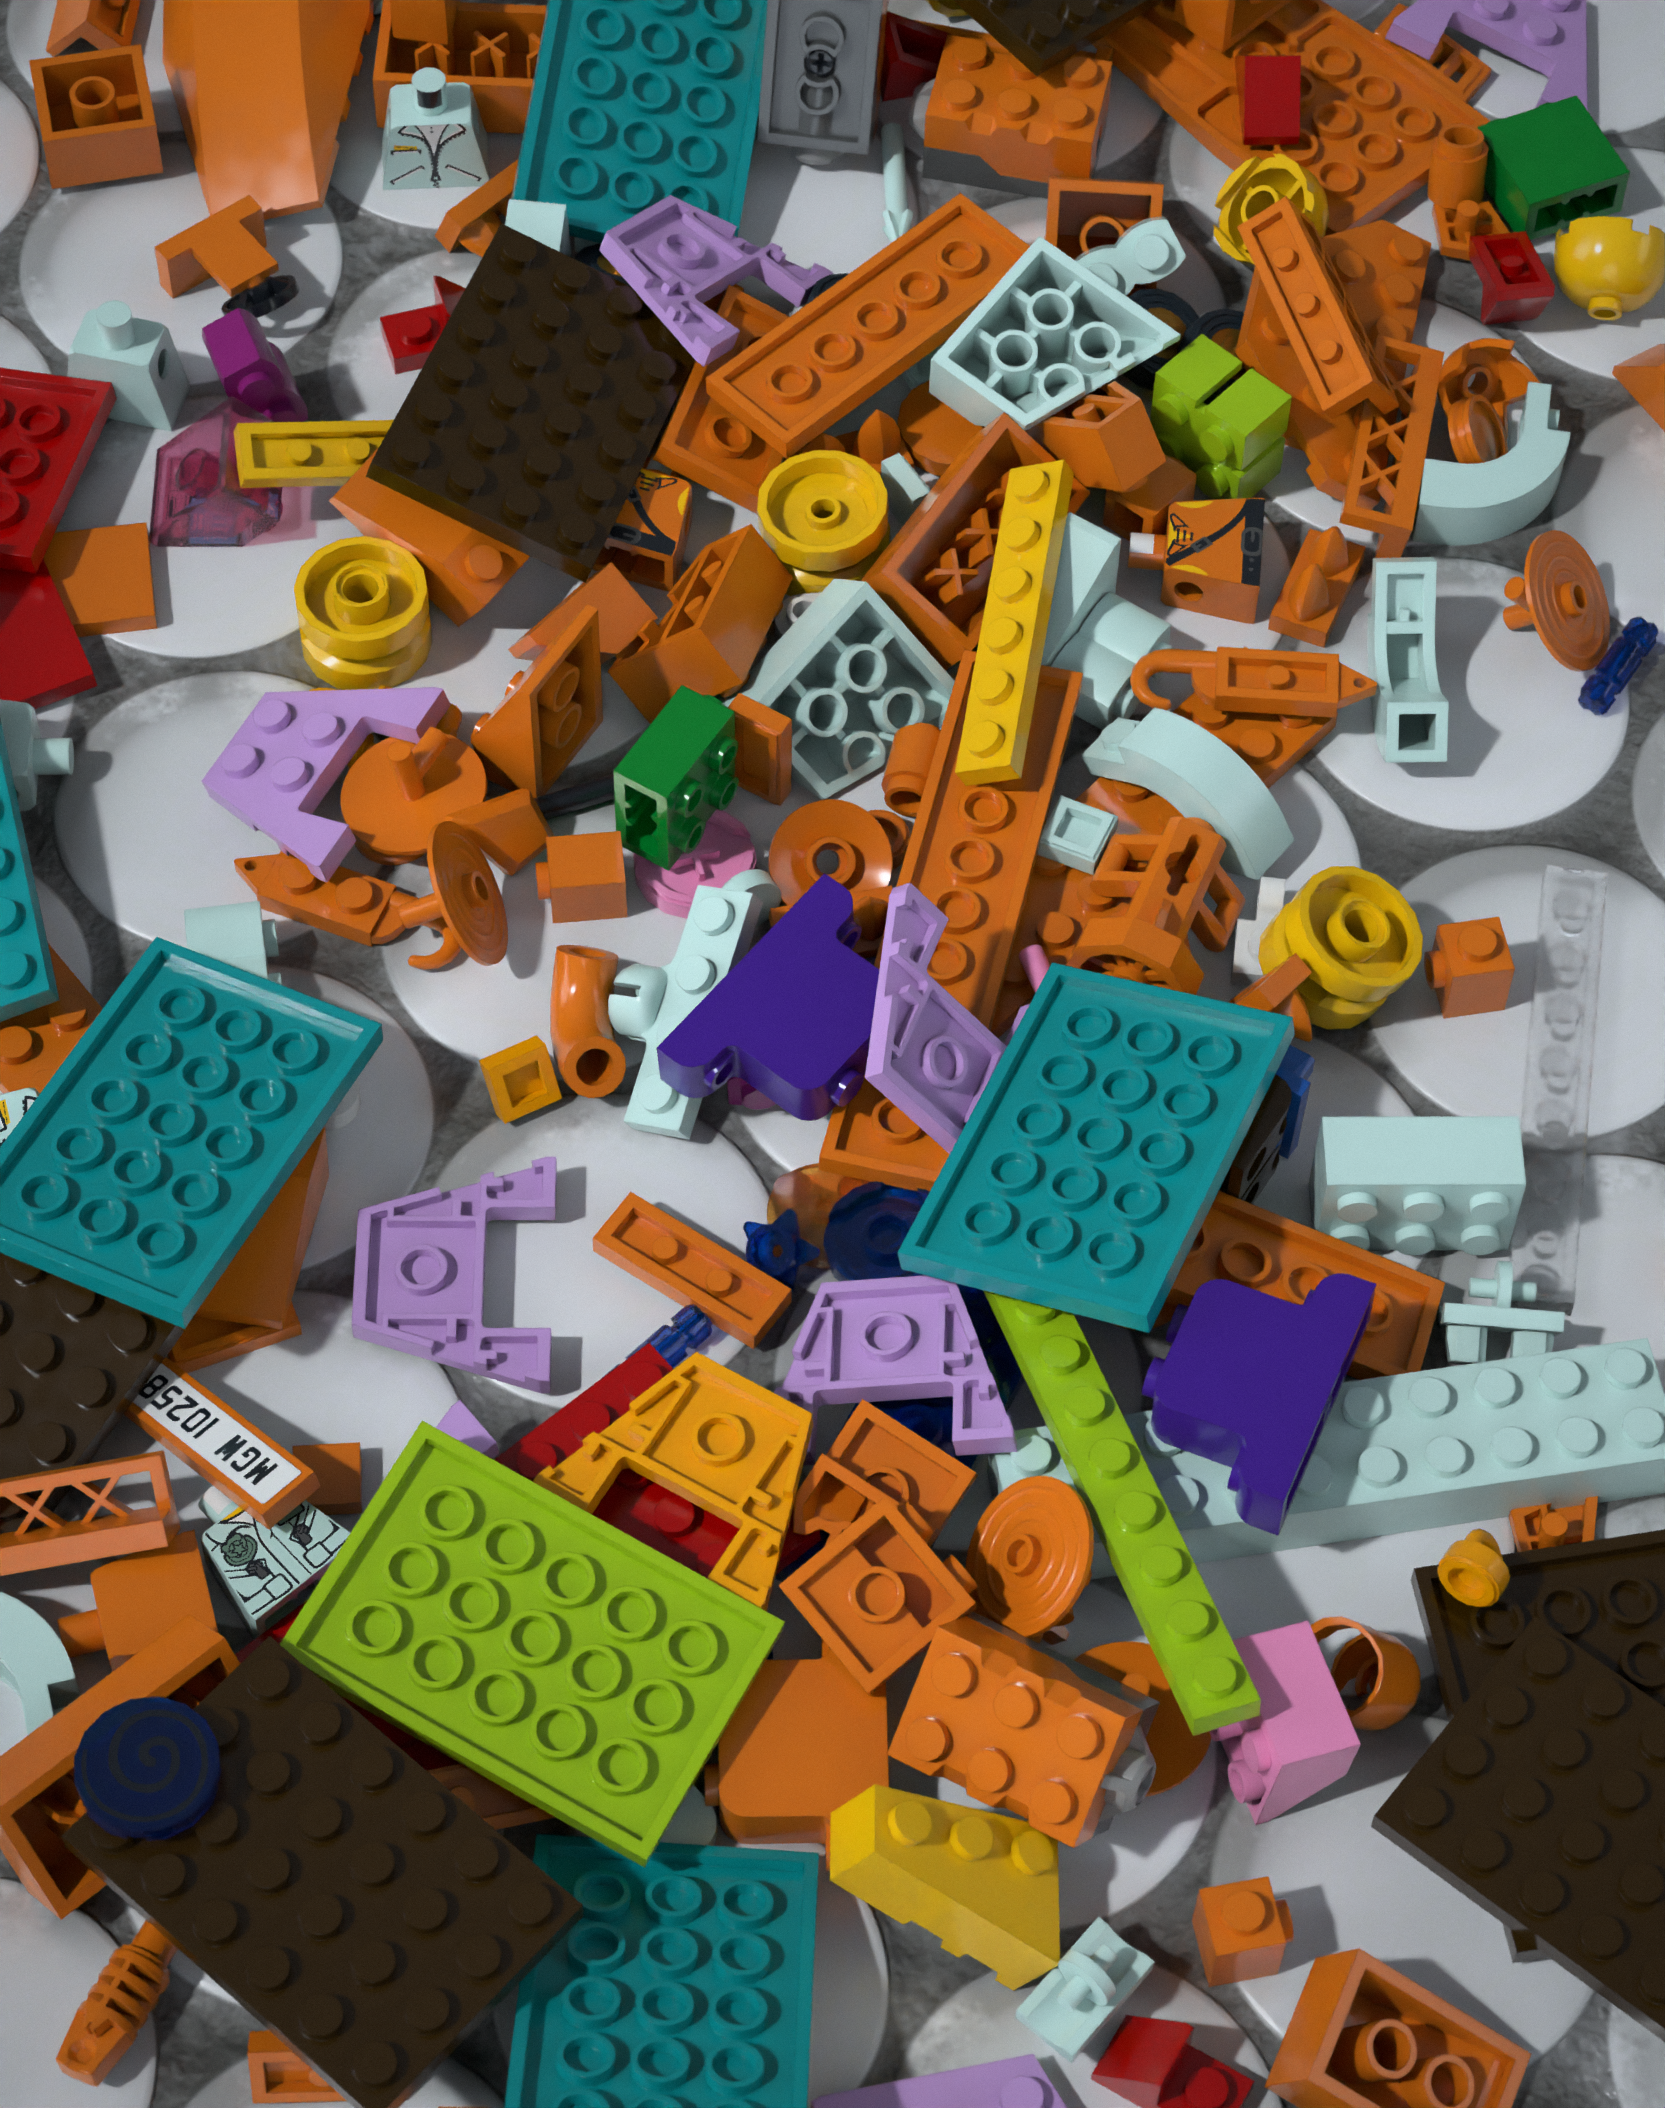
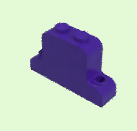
(786, 1015)
(1257, 1383)

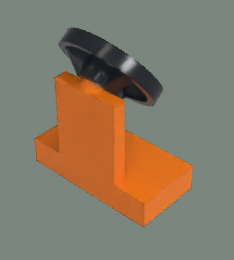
(233, 253)

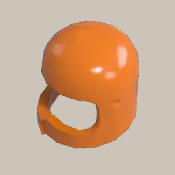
(1393, 1683)

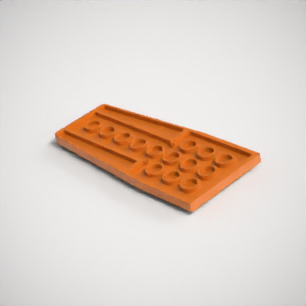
(1362, 106)

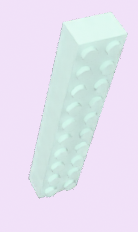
(1420, 1453)

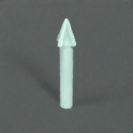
(897, 214)

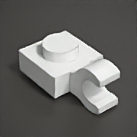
(1245, 962)

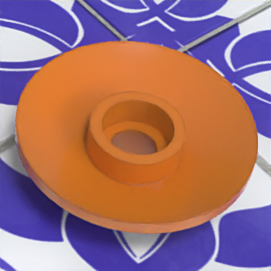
(835, 826)

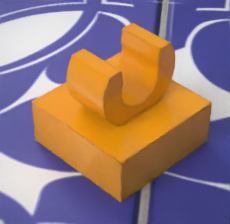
(520, 1079)

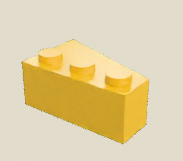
(957, 1872)

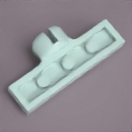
(710, 947)

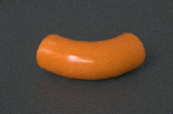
(580, 1020)

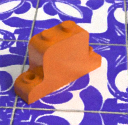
(798, 1752)

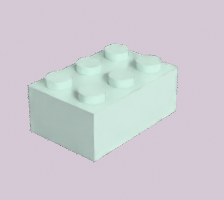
(1418, 1182)

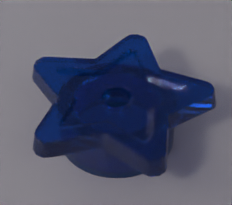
(782, 1232)

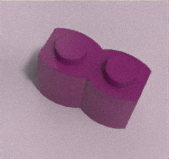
(253, 367)

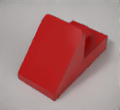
(1512, 277)
(414, 333)
(1158, 2068)

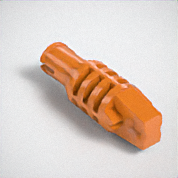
(117, 2006)

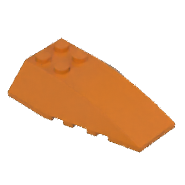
(264, 94)

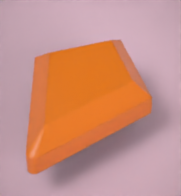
(1457, 226)
(506, 829)
(1543, 1528)

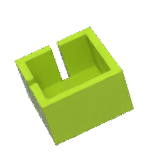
(1236, 438)

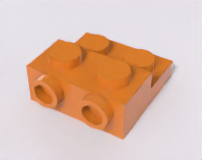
(880, 1592)

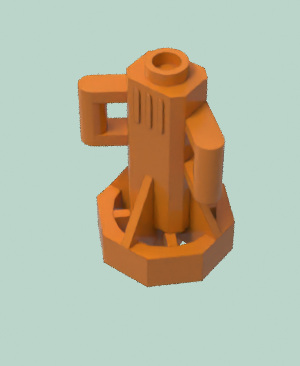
(1150, 935)

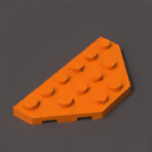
(1384, 280)

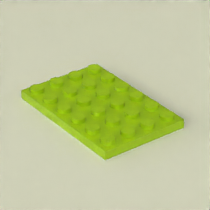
(532, 1642)

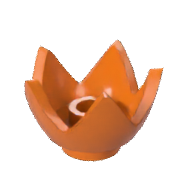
(1497, 376)

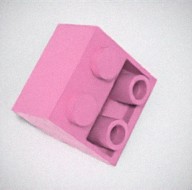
(1302, 1728)

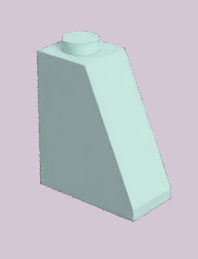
(1083, 578)

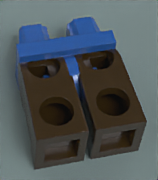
(1274, 1128)

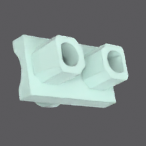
(1468, 1324)
(1084, 1990)

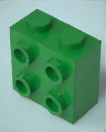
(1552, 168)
(676, 777)

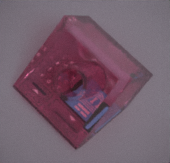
(199, 489)

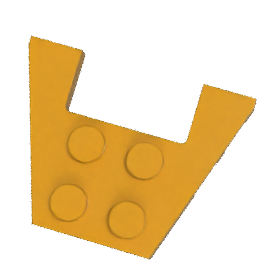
(714, 1445)

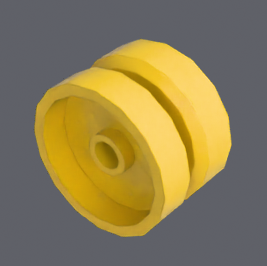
(824, 518)
(363, 613)
(1352, 937)

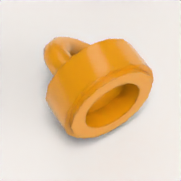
(1474, 1570)

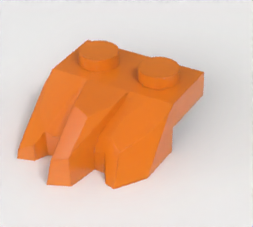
(877, 1460)

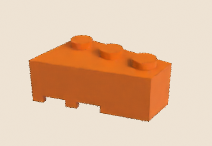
(1103, 439)
(712, 628)

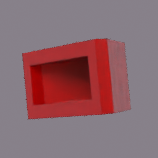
(910, 56)
(1269, 98)

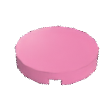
(716, 859)

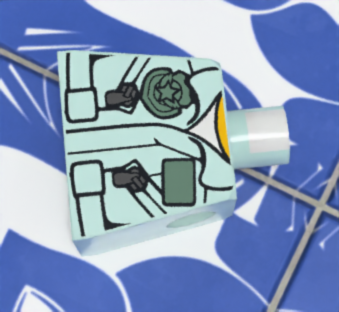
(265, 1569)

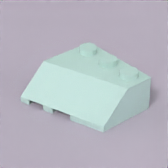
(1042, 342)
(848, 684)

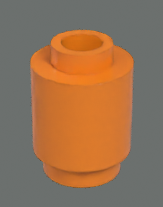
(1457, 166)
(909, 767)

